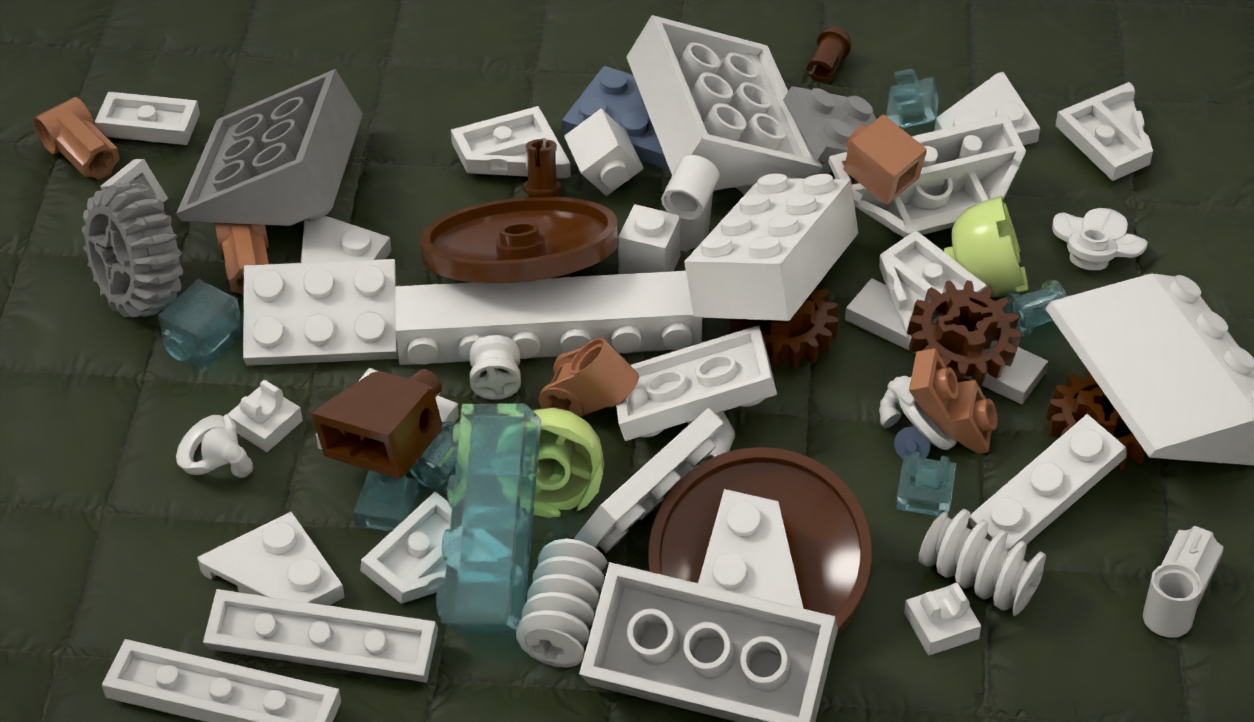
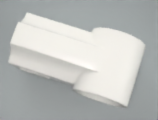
(690, 196)
(1181, 582)

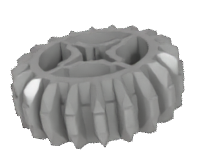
(132, 250)

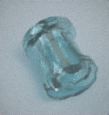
(1024, 305)
(437, 461)

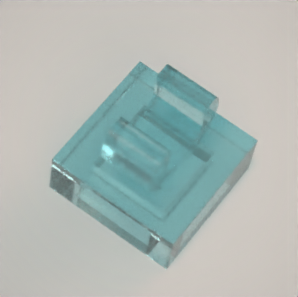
(912, 100)
(925, 485)
(385, 501)

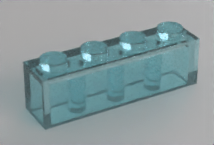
(490, 519)

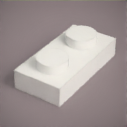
(147, 118)

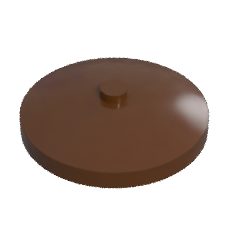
(519, 239)
(819, 515)

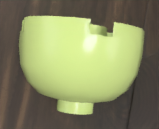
(989, 247)
(568, 463)

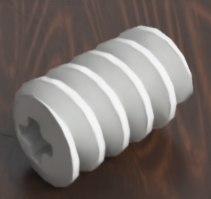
(982, 561)
(561, 602)

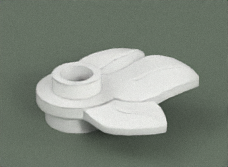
(1097, 238)

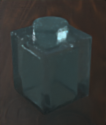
(200, 324)

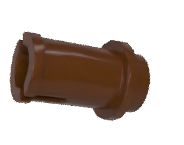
(831, 47)
(541, 169)

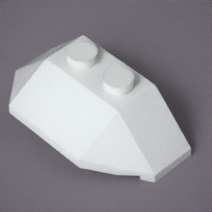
(959, 170)

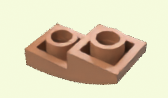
(953, 405)

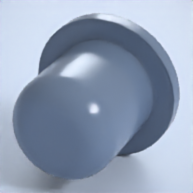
(911, 440)

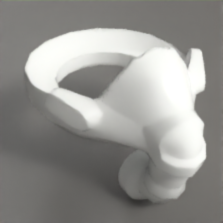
(899, 392)
(217, 448)

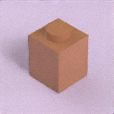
(884, 158)

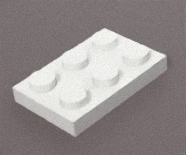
(319, 312)
(688, 381)
(651, 483)

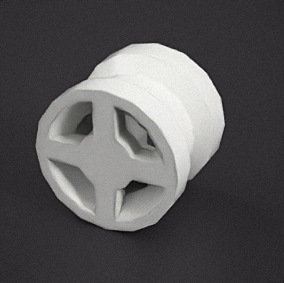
(495, 367)

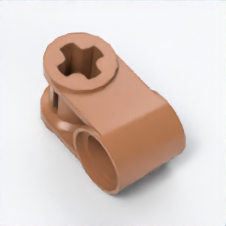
(589, 379)

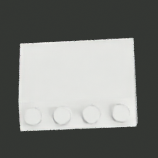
(718, 102)
(1165, 366)

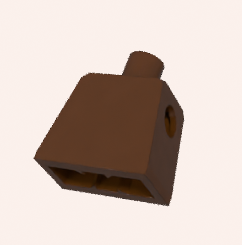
(381, 422)

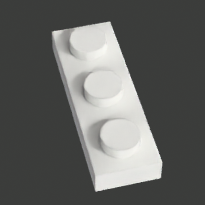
(1051, 483)

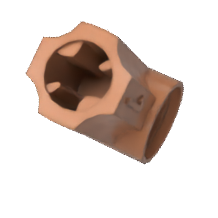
(72, 132)
(241, 246)

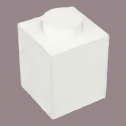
(603, 152)
(649, 241)

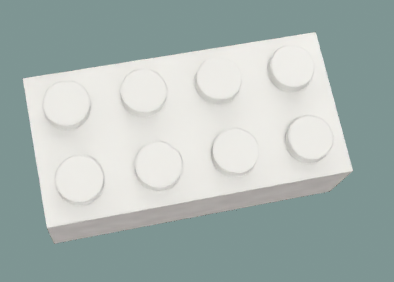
(772, 248)
(708, 648)

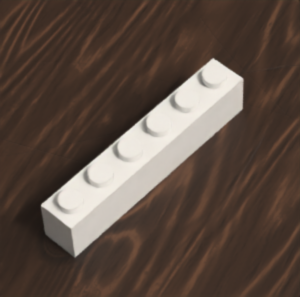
(546, 315)

